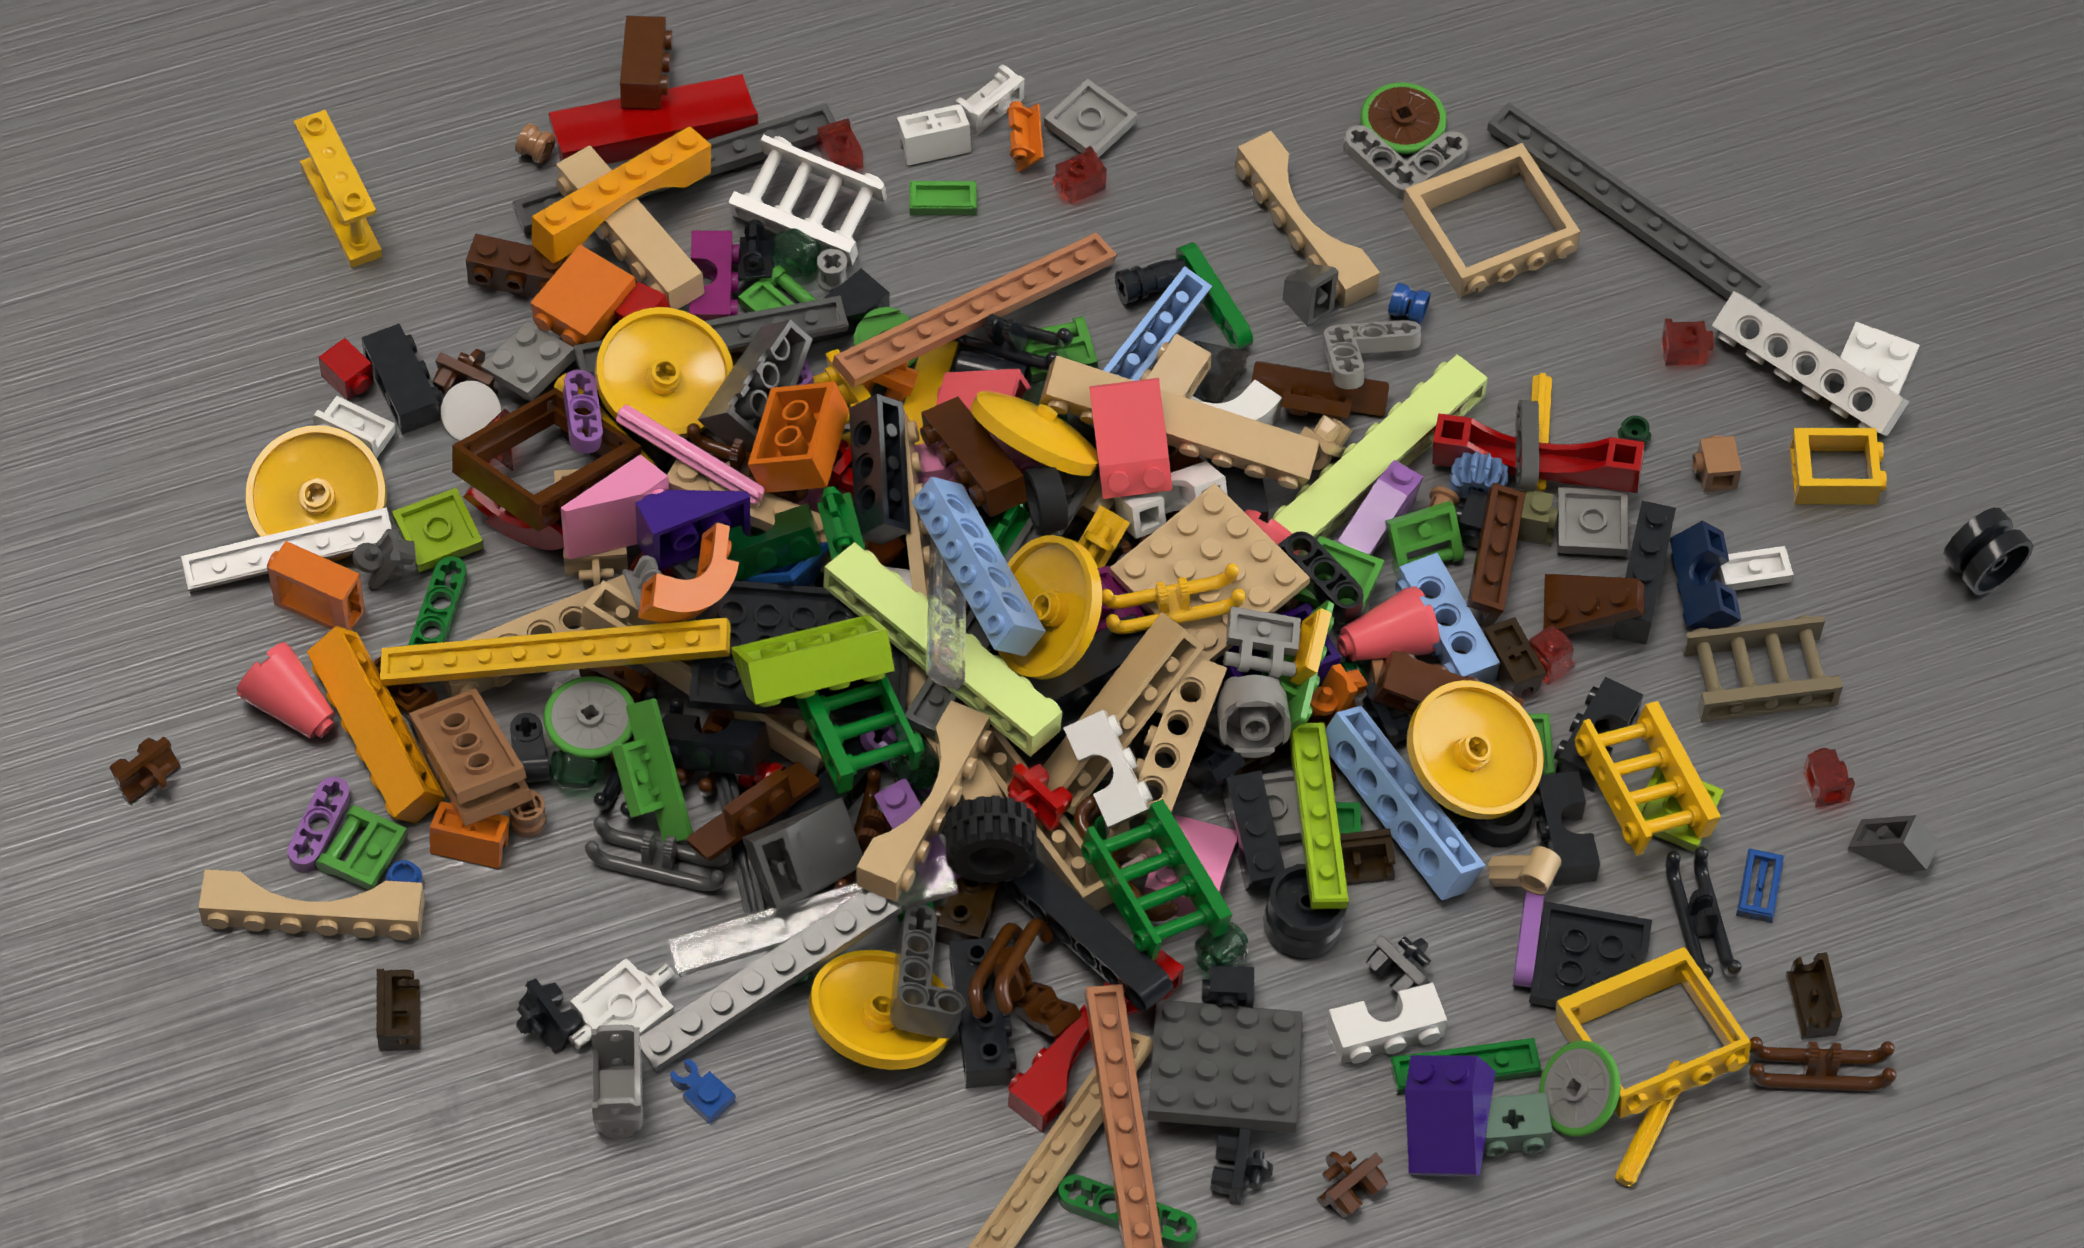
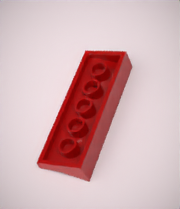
(623, 133)

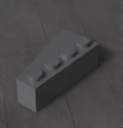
(768, 362)

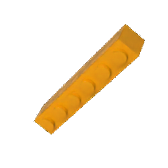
(375, 725)

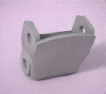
(617, 1080)

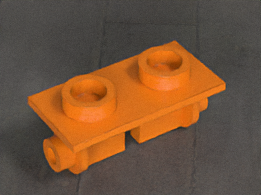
(1026, 136)

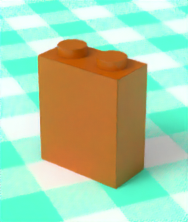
(581, 297)

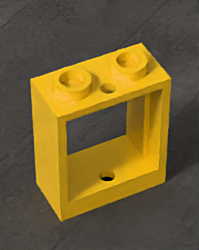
(1836, 491)

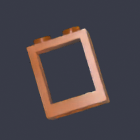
(315, 587)

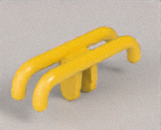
(1173, 601)

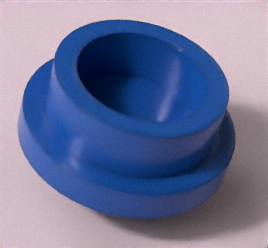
(404, 872)

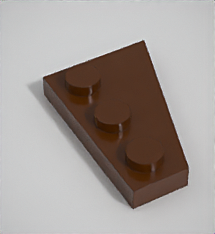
(1589, 602)

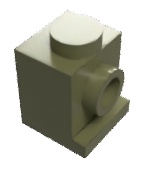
(1537, 518)

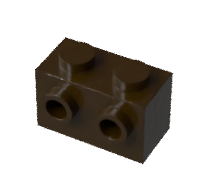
(968, 912)

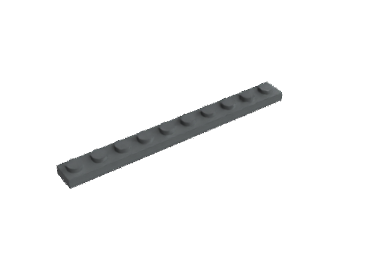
(726, 153)
(1627, 206)
(933, 698)

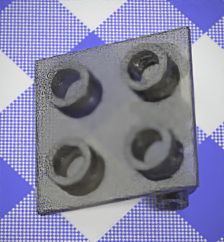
(1225, 370)

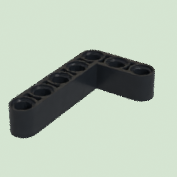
(1319, 562)

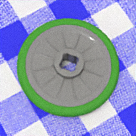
(576, 700)
(1593, 1069)

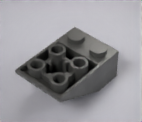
(803, 853)

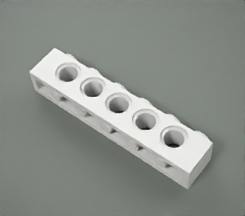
(1741, 311)

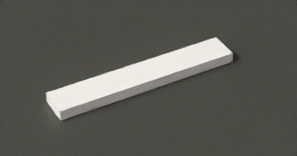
(251, 557)

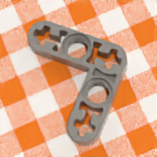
(1407, 169)
(1347, 341)

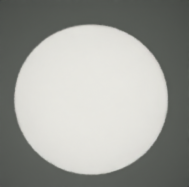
(468, 408)

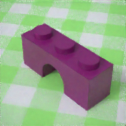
(715, 256)

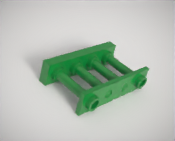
(830, 737)
(1175, 855)

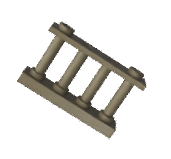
(1769, 698)

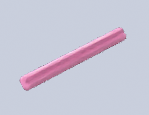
(688, 453)

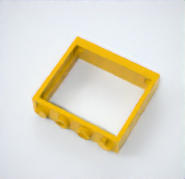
(1642, 982)

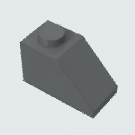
(1311, 292)
(1895, 842)

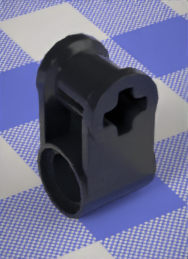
(530, 749)

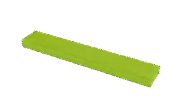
(1318, 817)

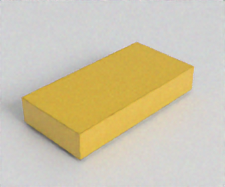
(1311, 644)

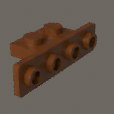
(1315, 392)
(753, 810)

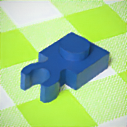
(704, 1094)

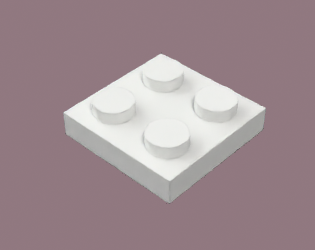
(1879, 356)

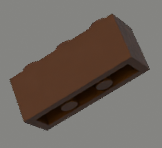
(645, 62)

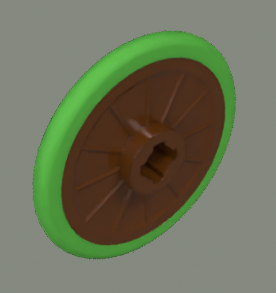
(1423, 113)

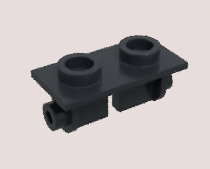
(755, 252)

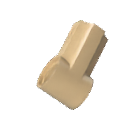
(1530, 871)

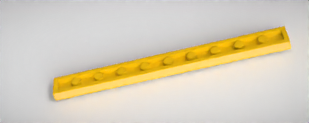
(555, 651)

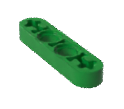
(1217, 300)
(437, 588)
(1103, 1191)

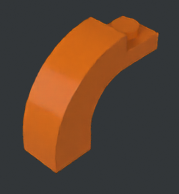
(678, 600)

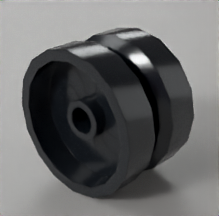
(1987, 551)
(1292, 922)

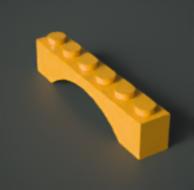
(574, 218)

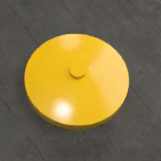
(662, 366)
(1035, 432)
(312, 479)
(1067, 599)
(1475, 749)
(853, 1013)

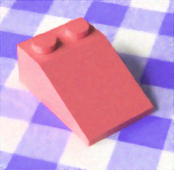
(1130, 438)

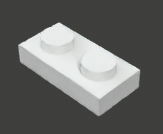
(1756, 568)

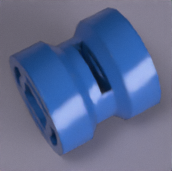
(1409, 303)

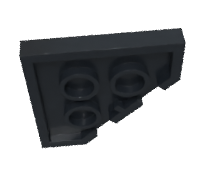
(1584, 948)

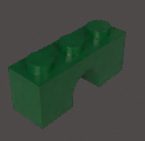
(787, 542)

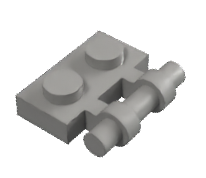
(1263, 632)

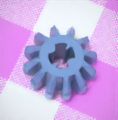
(1477, 473)

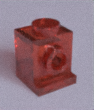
(839, 145)
(1080, 176)
(1686, 342)
(1556, 651)
(1827, 778)

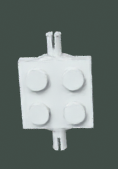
(622, 998)

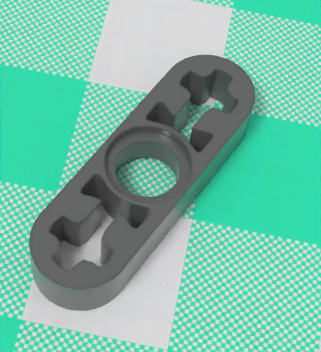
(1527, 445)

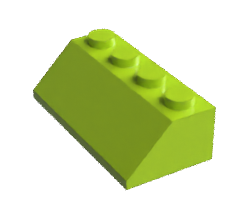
(814, 660)

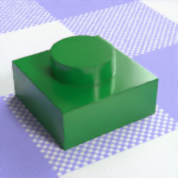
(1348, 817)

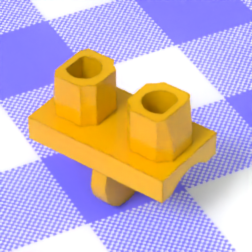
(1103, 535)

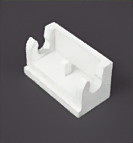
(993, 99)
(934, 134)

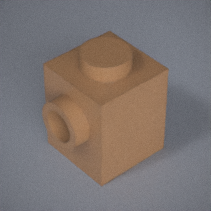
(1717, 463)

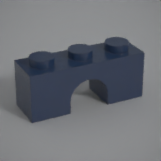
(1696, 557)

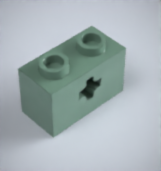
(1529, 1122)

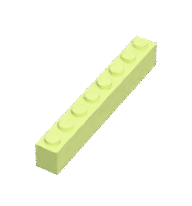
(1399, 437)
(989, 684)

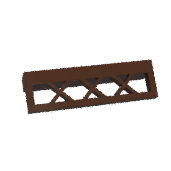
(1495, 552)

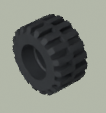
(991, 839)

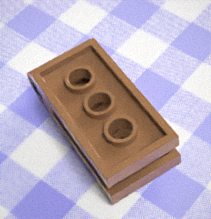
(473, 791)

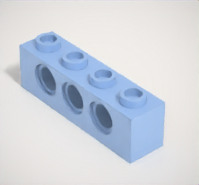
(1450, 607)

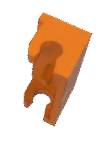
(474, 843)

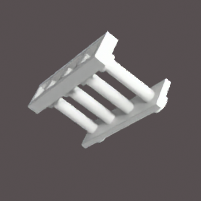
(780, 218)

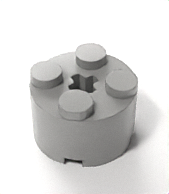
(1253, 715)

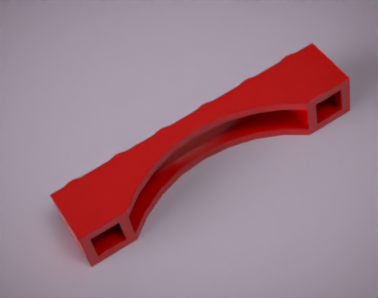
(1599, 464)
(1042, 1089)

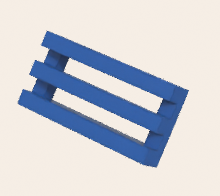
(1755, 909)

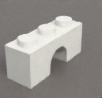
(1148, 510)
(1124, 795)
(1360, 1036)

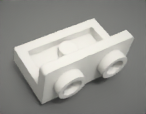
(363, 424)

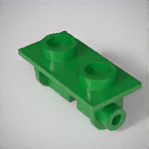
(839, 521)
(1007, 526)

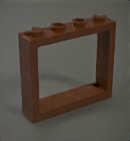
(543, 508)

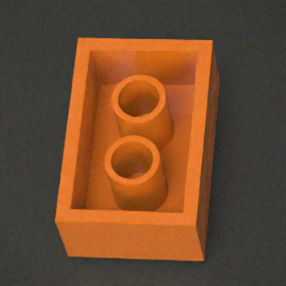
(798, 437)

